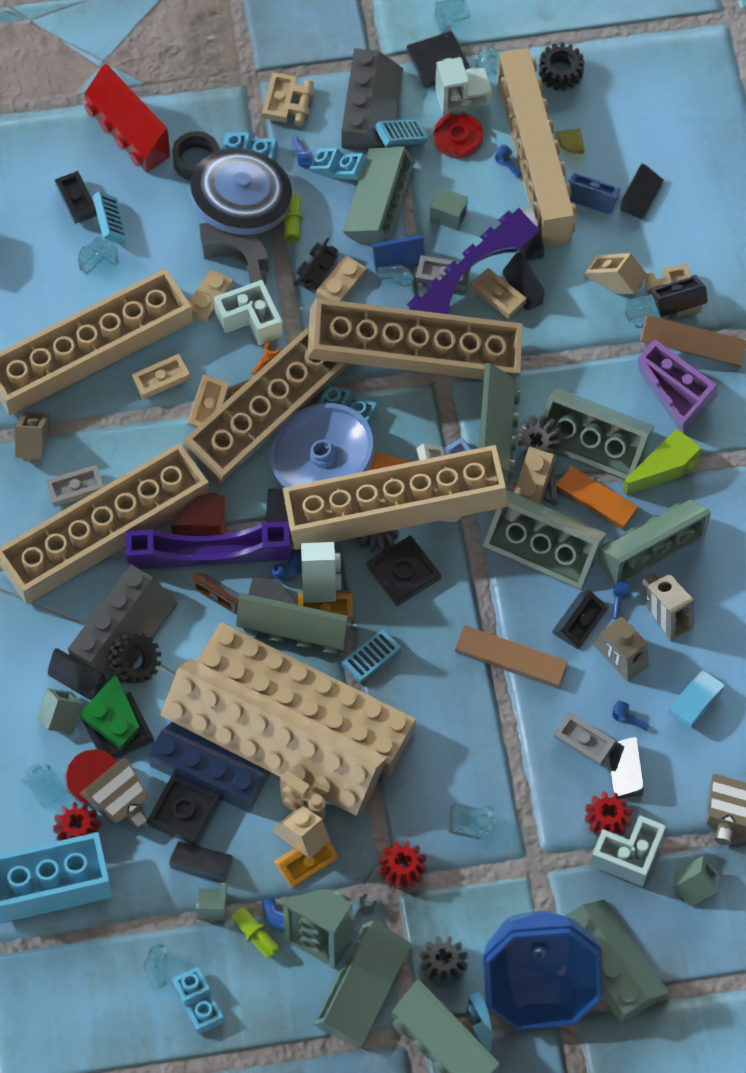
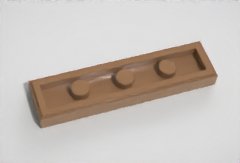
(694, 340)
(511, 656)

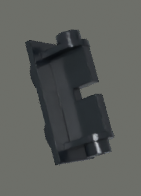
(310, 272)

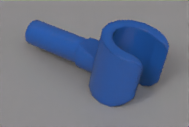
(303, 157)
(502, 157)
(620, 589)
(621, 714)

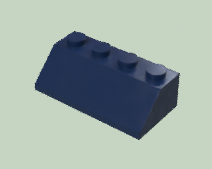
(208, 765)

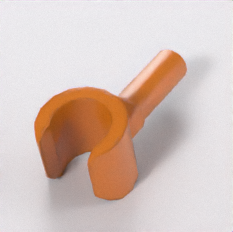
(267, 357)

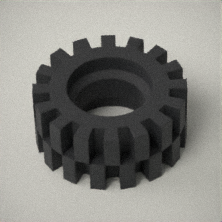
(557, 77)
(149, 658)

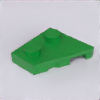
(112, 715)

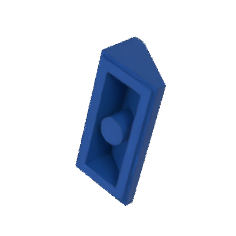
(593, 193)
(398, 252)

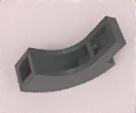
(244, 248)

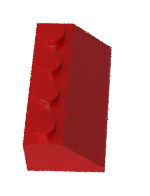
(127, 119)

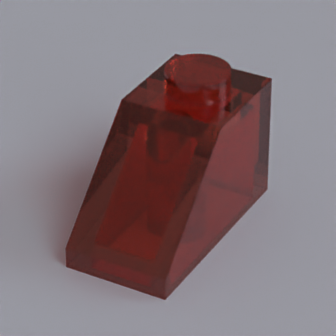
(201, 517)

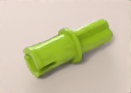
(292, 220)
(255, 933)

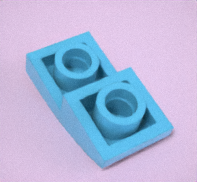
(244, 140)
(335, 164)
(345, 397)
(696, 698)
(198, 1000)
(478, 1013)

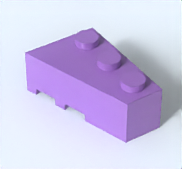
(676, 384)

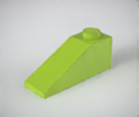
(665, 463)

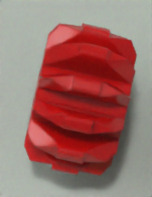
(609, 806)
(76, 816)
(409, 857)

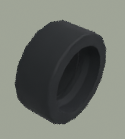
(188, 141)

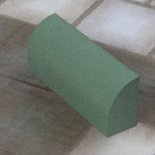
(379, 195)
(362, 983)

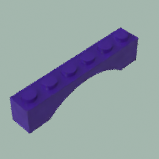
(508, 237)
(162, 550)

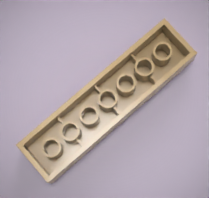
(535, 146)
(412, 339)
(91, 340)
(259, 409)
(396, 497)
(99, 523)
(310, 693)
(273, 735)

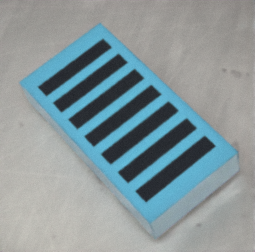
(401, 132)
(109, 217)
(371, 656)

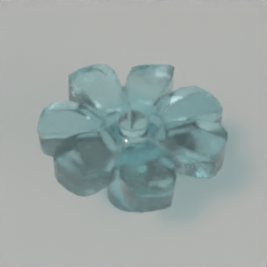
(488, 60)

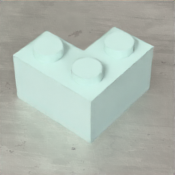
(461, 89)
(251, 307)
(319, 571)
(631, 857)

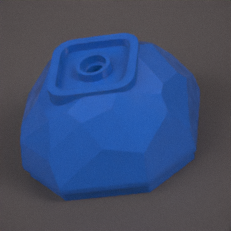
(546, 985)

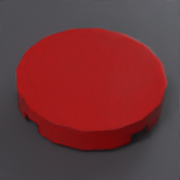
(458, 135)
(86, 769)

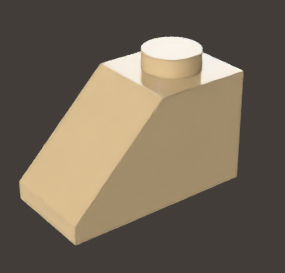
(617, 273)
(303, 831)

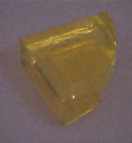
(570, 140)

